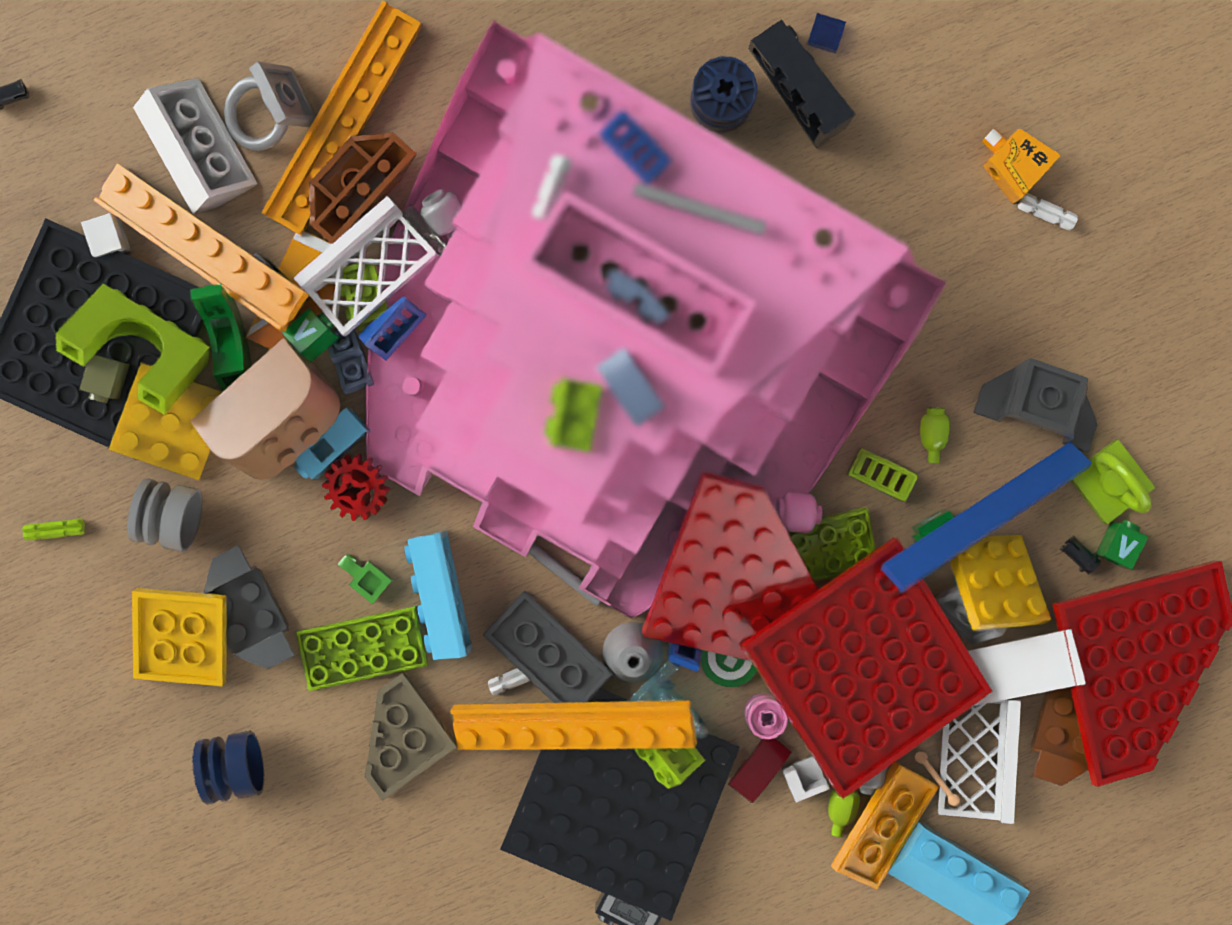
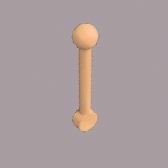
(921, 757)

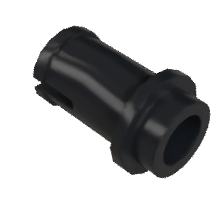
(12, 93)
(1081, 555)

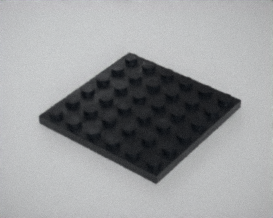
(47, 294)
(614, 824)

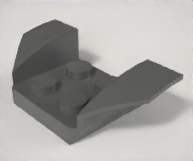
(1043, 398)
(253, 614)

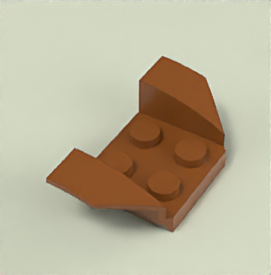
(1058, 739)

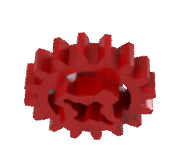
(359, 475)

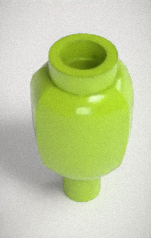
(934, 432)
(842, 811)

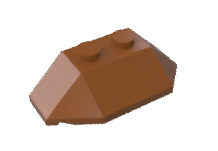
(356, 181)

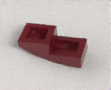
(759, 769)

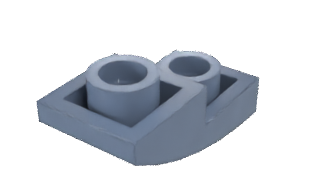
(629, 290)
(350, 362)
(630, 386)

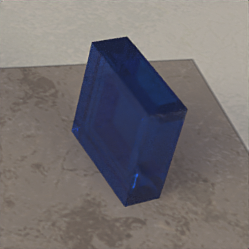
(826, 33)

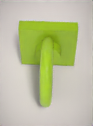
(1114, 483)

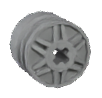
(164, 515)

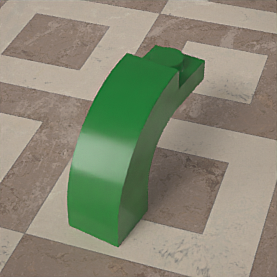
(225, 332)

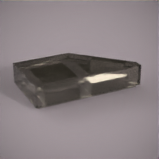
(414, 218)

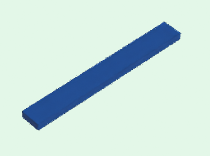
(985, 516)

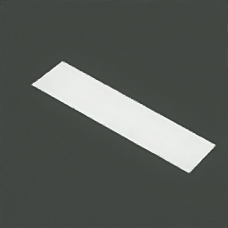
(1028, 666)

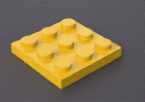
(165, 439)
(999, 584)
(179, 636)

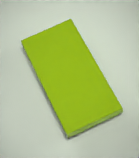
(836, 543)
(362, 648)

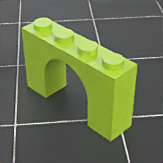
(113, 315)

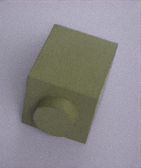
(104, 378)

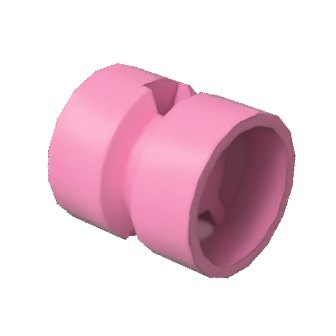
(765, 716)

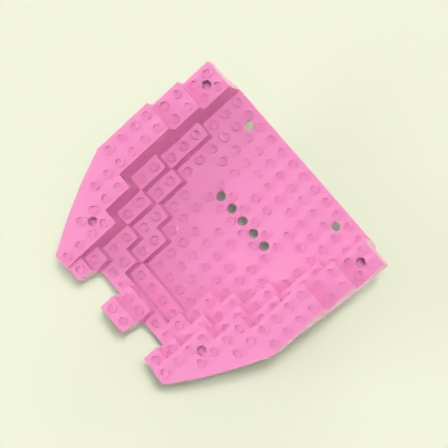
(755, 397)

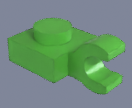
(368, 580)

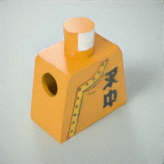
(1017, 162)

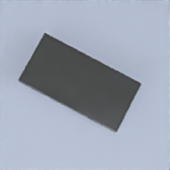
(547, 652)

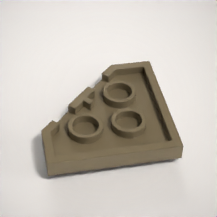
(403, 737)

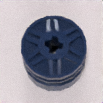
(716, 110)
(228, 767)

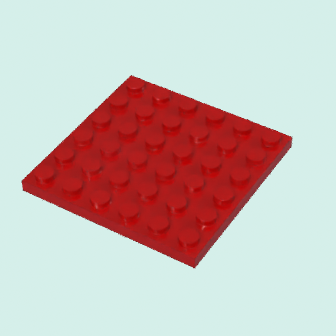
(866, 670)

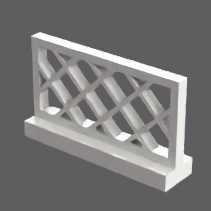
(346, 250)
(1005, 767)

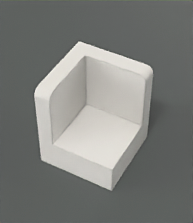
(105, 235)
(805, 778)

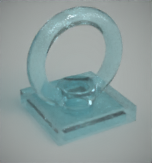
(660, 688)

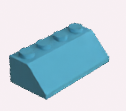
(439, 596)
(958, 878)

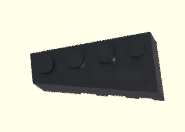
(801, 83)

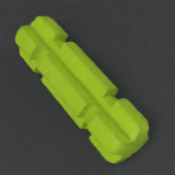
(53, 529)

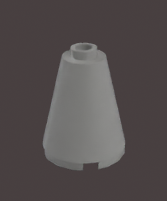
(628, 641)

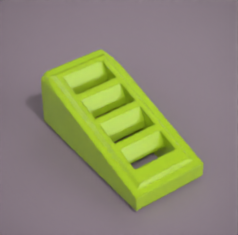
(906, 487)

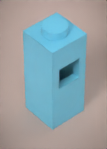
(332, 445)

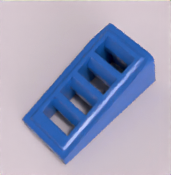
(633, 128)
(391, 341)
(684, 656)

